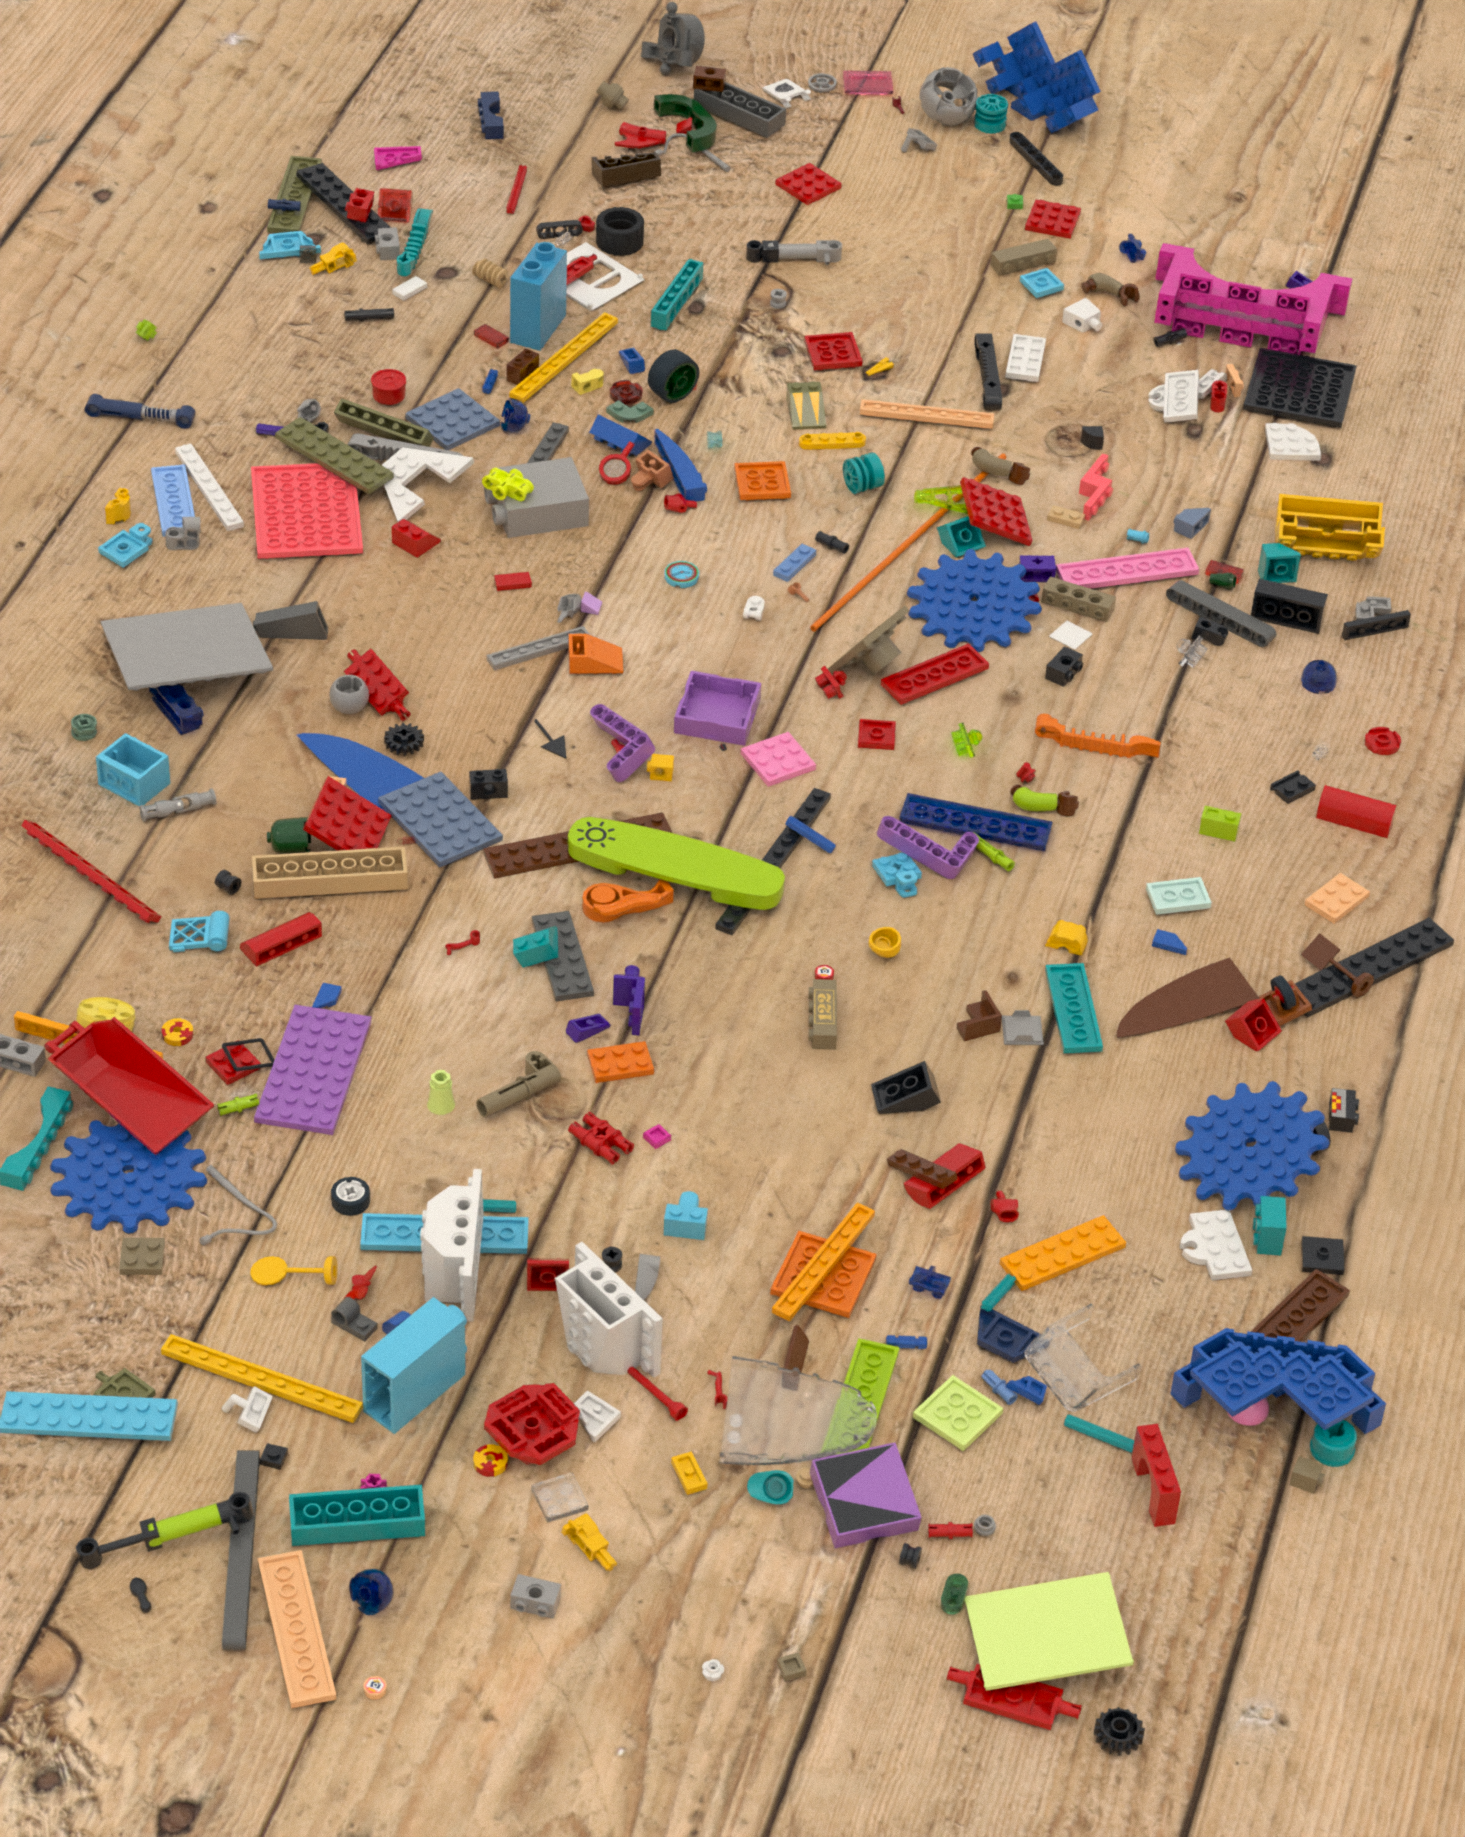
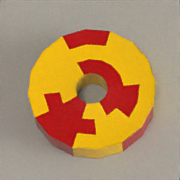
(177, 1032)
(490, 1468)

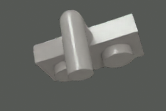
(920, 138)

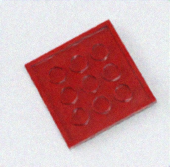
(996, 511)
(345, 818)

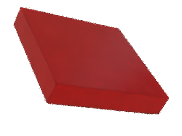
(876, 734)

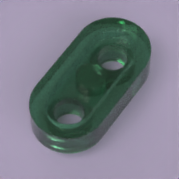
(954, 1595)

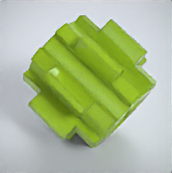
(146, 330)

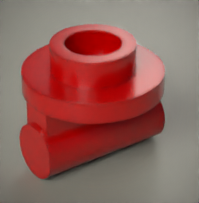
(1026, 773)

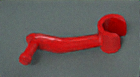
(474, 940)
(720, 1397)

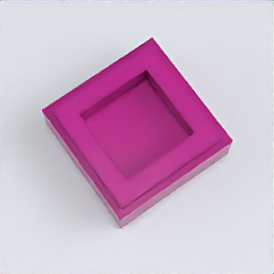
(657, 1136)

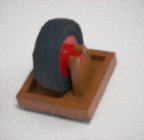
(1286, 1000)

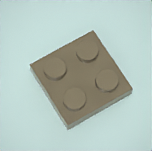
(142, 1256)

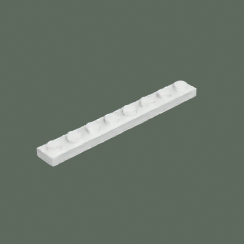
(209, 487)

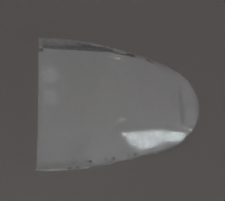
(790, 1416)

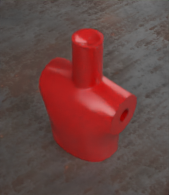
(678, 503)
(1004, 1208)

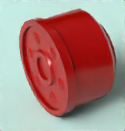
(388, 386)

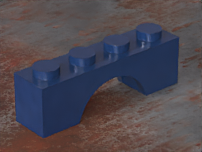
(490, 124)

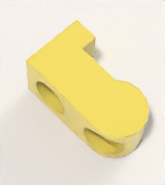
(588, 381)

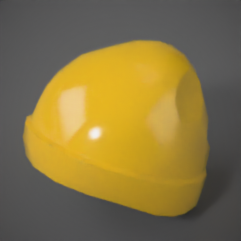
(885, 942)

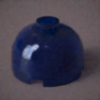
(515, 415)
(1319, 676)
(371, 1590)

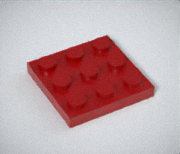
(808, 183)
(1053, 219)
(833, 351)

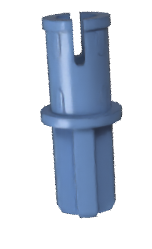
(999, 1387)

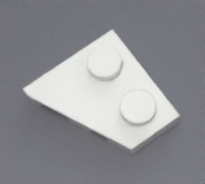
(596, 1415)

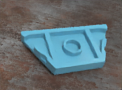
(285, 245)

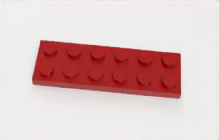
(934, 674)

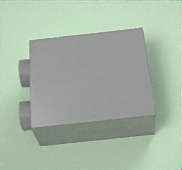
(553, 505)

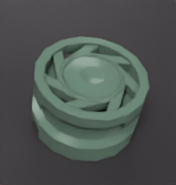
(84, 726)

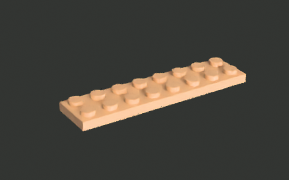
(296, 1629)

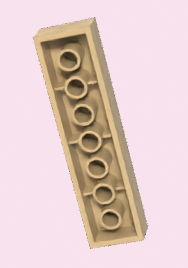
(329, 872)

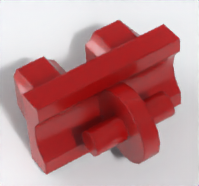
(834, 682)

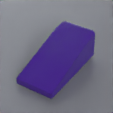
(1297, 280)
(585, 1027)

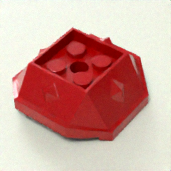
(533, 1423)

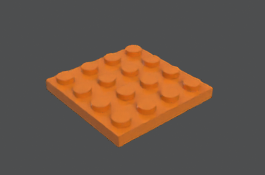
(839, 1288)

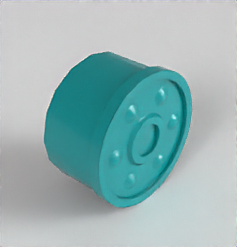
(1334, 1445)

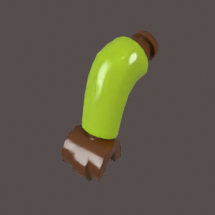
(1039, 802)

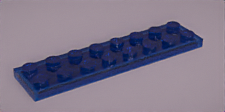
(985, 822)

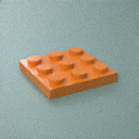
(762, 480)

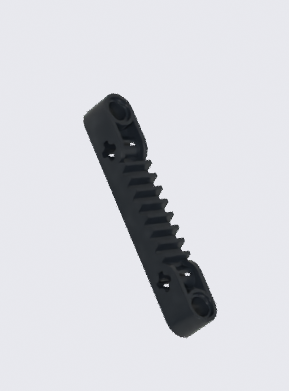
(989, 371)

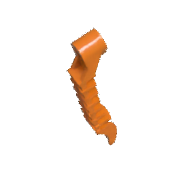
(1138, 745)

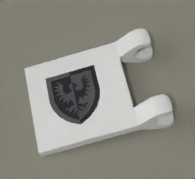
(785, 90)

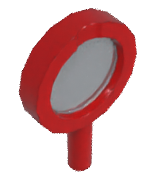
(615, 467)

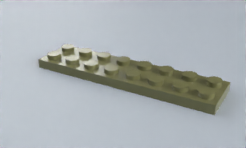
(292, 190)
(334, 455)

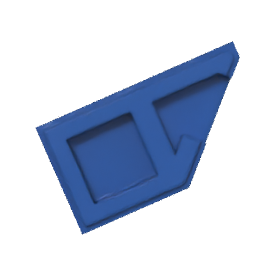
(1169, 941)
(327, 995)
(1028, 1388)

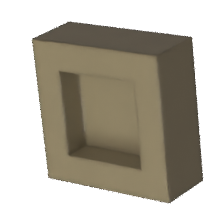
(791, 1666)

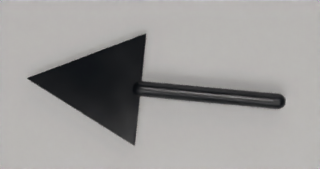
(555, 746)

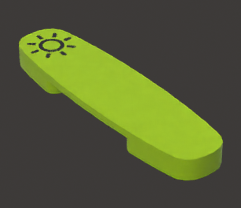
(677, 859)

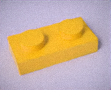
(689, 1473)

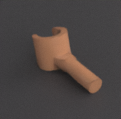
(795, 588)

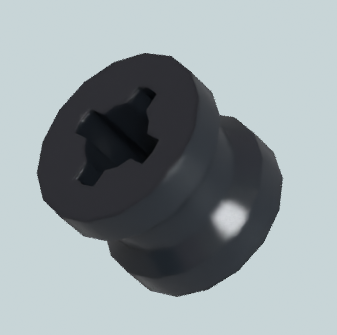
(612, 1258)
(910, 1555)

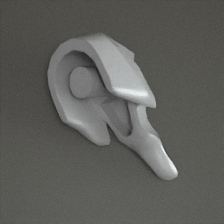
(309, 410)
(569, 605)

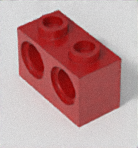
(360, 204)

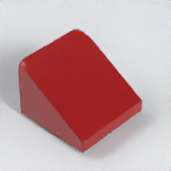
(684, 126)

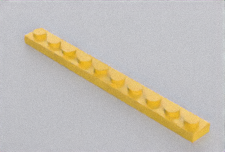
(563, 357)
(262, 1378)

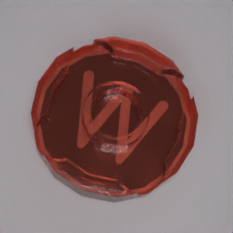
(626, 392)

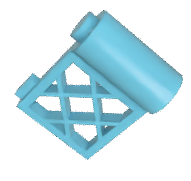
(215, 934)

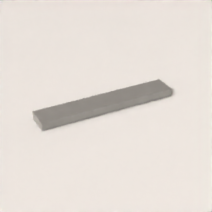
(532, 649)

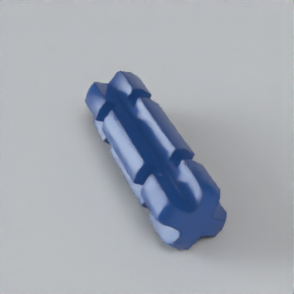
(490, 381)
(907, 1341)

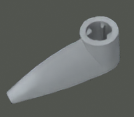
(647, 1274)

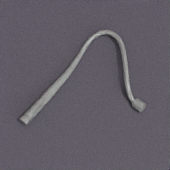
(716, 160)
(233, 1190)

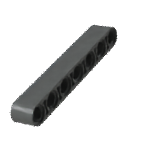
(1221, 613)

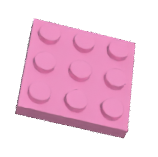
(778, 759)

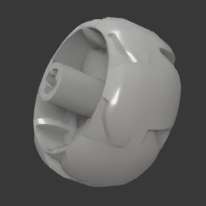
(943, 108)

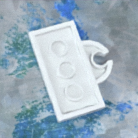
(1177, 396)
(1216, 1245)

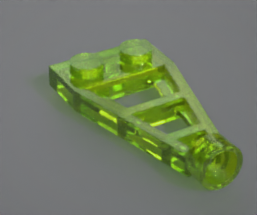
(928, 496)

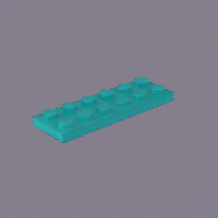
(1073, 1008)

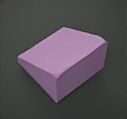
(590, 604)

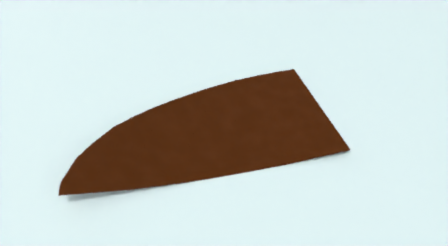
(1189, 998)

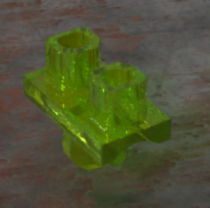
(972, 737)

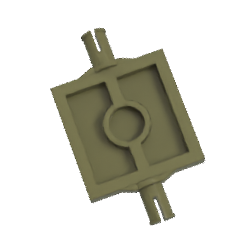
(123, 1385)

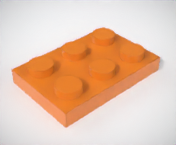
(620, 1062)

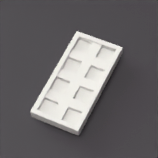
(1025, 357)

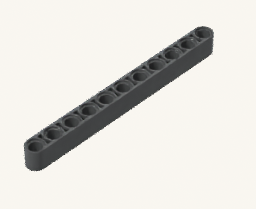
(241, 1556)

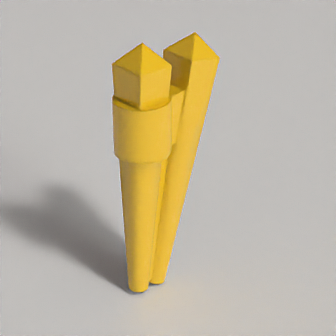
(880, 366)

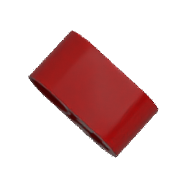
(1218, 396)

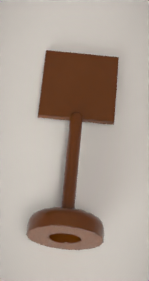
(1321, 953)

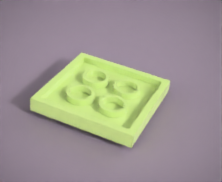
(958, 1412)

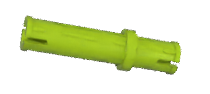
(996, 855)

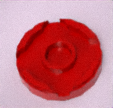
(1382, 741)

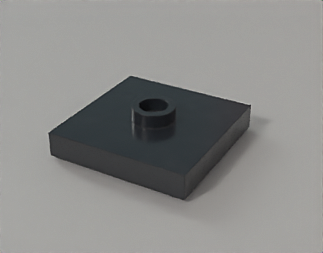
(1323, 1255)

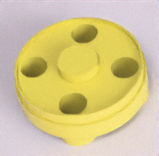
(105, 1008)

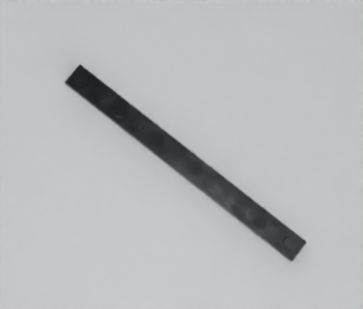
(778, 854)

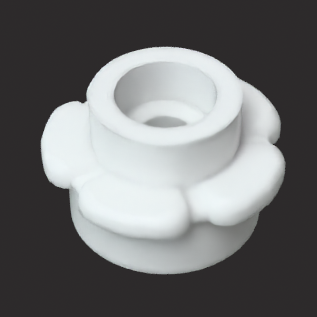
(712, 1674)

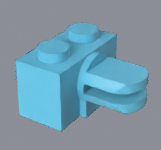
(686, 1218)

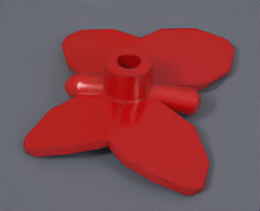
(361, 1284)

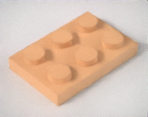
(1337, 898)

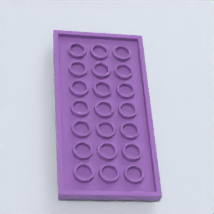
(313, 1070)

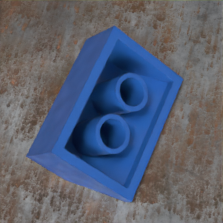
(618, 435)

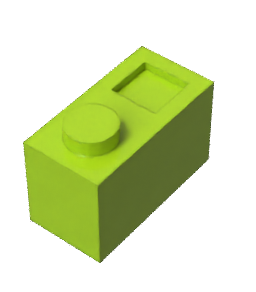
(1220, 823)

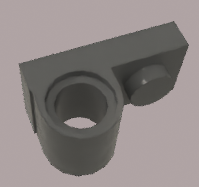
(348, 1317)

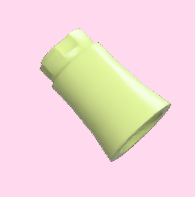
(441, 1095)

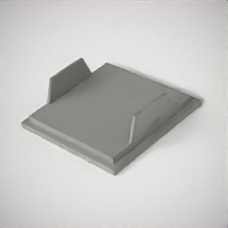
(1022, 1029)

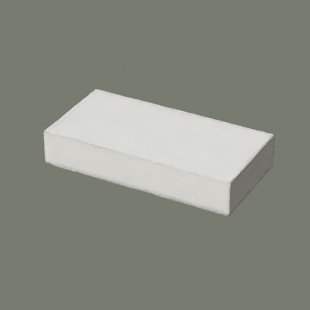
(409, 288)

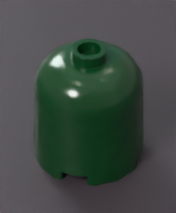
(288, 836)

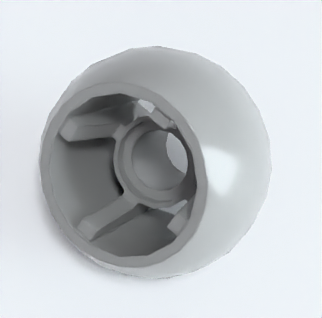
(349, 694)

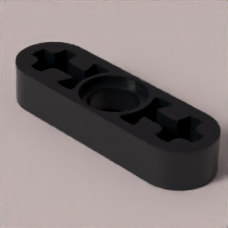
(548, 225)

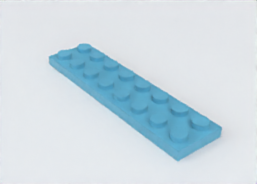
(403, 1232)
(88, 1416)

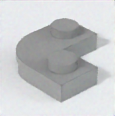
(1372, 605)

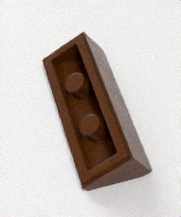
(797, 1349)

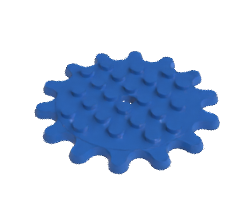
(997, 612)
(1281, 1149)
(102, 1189)

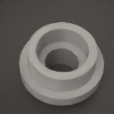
(985, 1520)

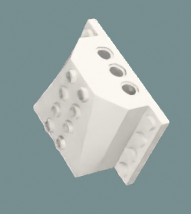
(453, 1244)
(607, 1319)

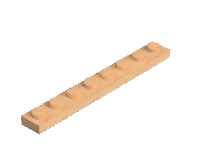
(927, 414)

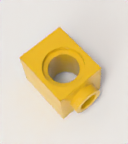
(661, 767)

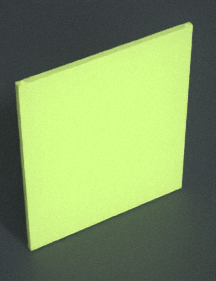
(1048, 1631)

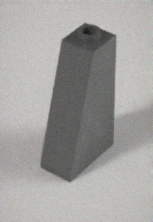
(292, 622)

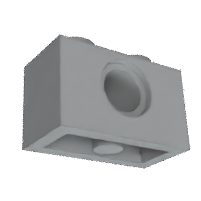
(387, 243)
(535, 1596)

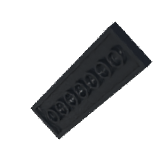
(335, 196)

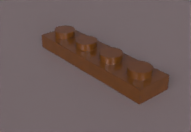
(922, 1168)

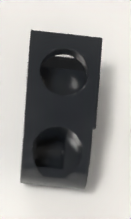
(1210, 631)

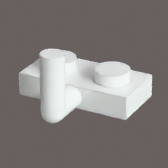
(253, 1408)

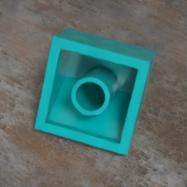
(961, 536)
(1278, 563)
(536, 947)

